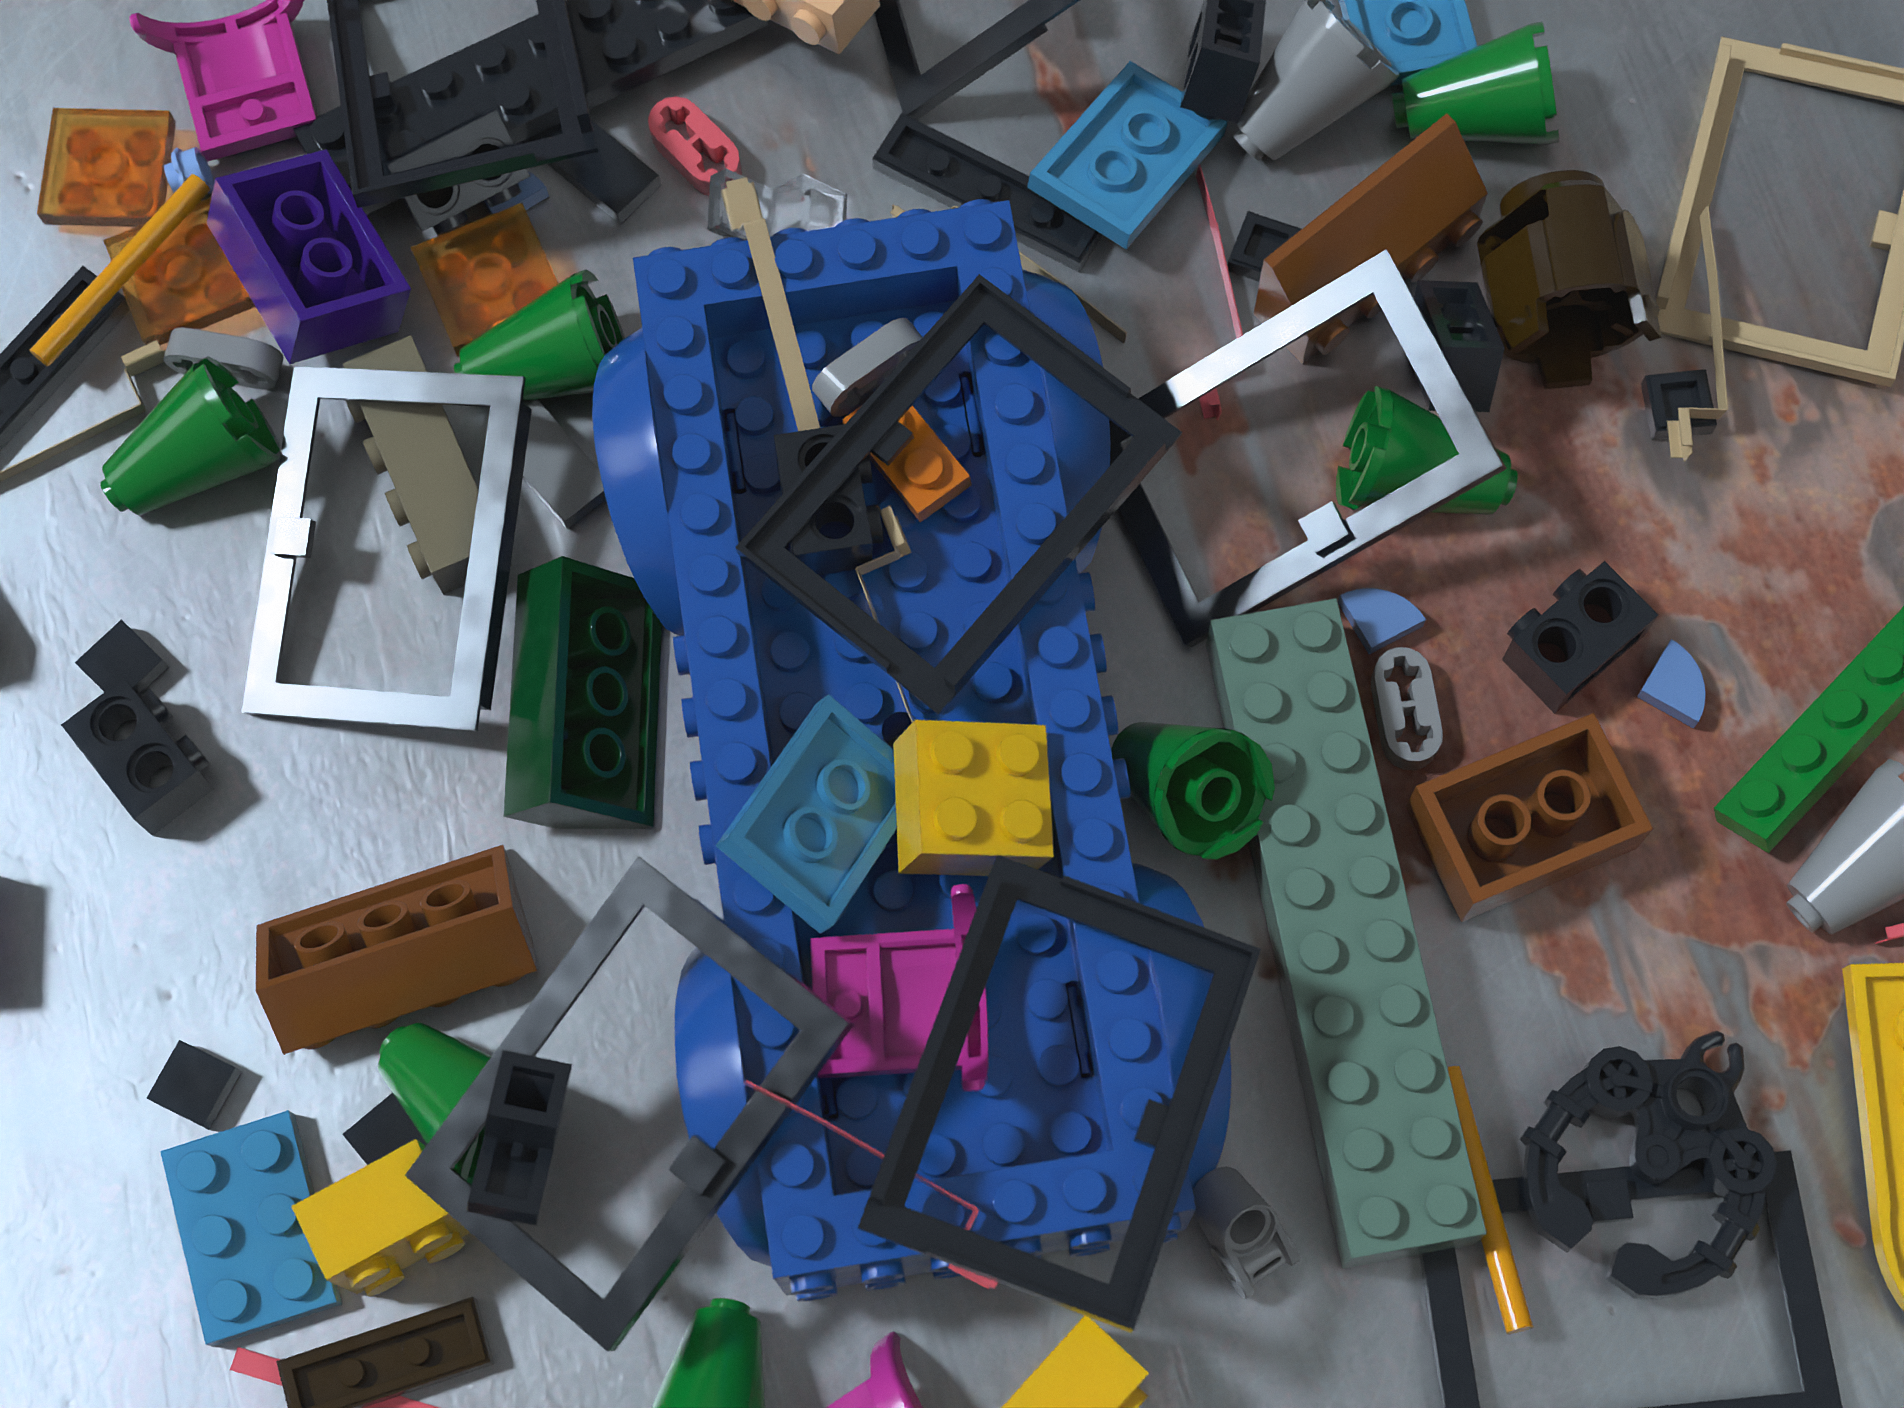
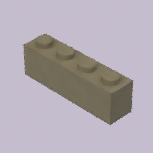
(426, 467)

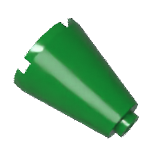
(1489, 91)
(549, 341)
(1399, 442)
(189, 443)
(1197, 784)
(429, 1078)
(717, 1361)

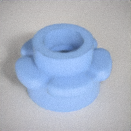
(185, 164)

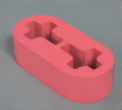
(703, 135)

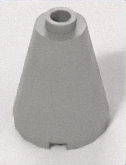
(1310, 81)
(1858, 860)

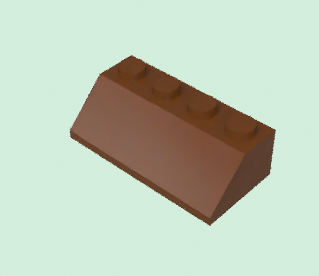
(1407, 205)
(392, 950)

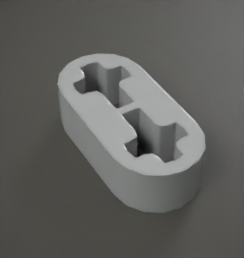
(249, 360)
(862, 369)
(1421, 707)

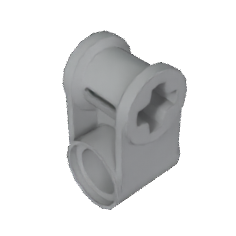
(1241, 1229)

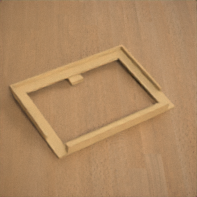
(1818, 69)

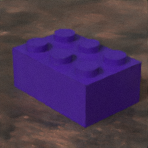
(307, 256)

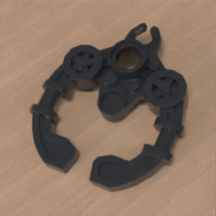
(1665, 1140)

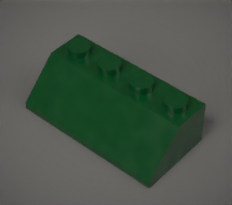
(582, 700)

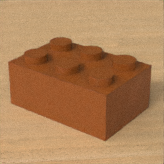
(1528, 817)

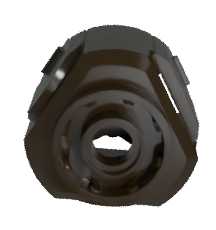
(1566, 276)

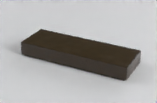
(389, 1359)

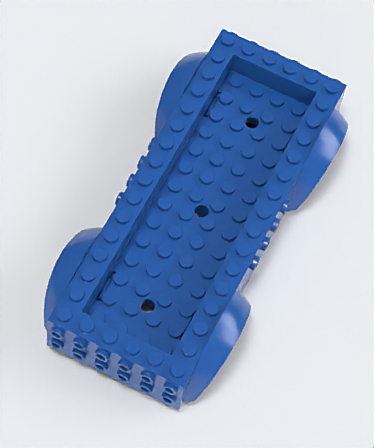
(673, 428)

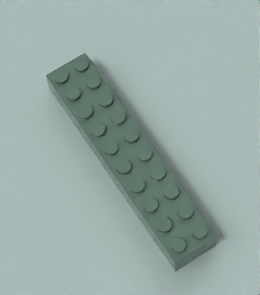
(1346, 942)

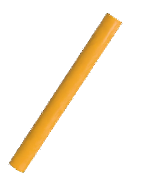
(120, 270)
(1496, 1241)

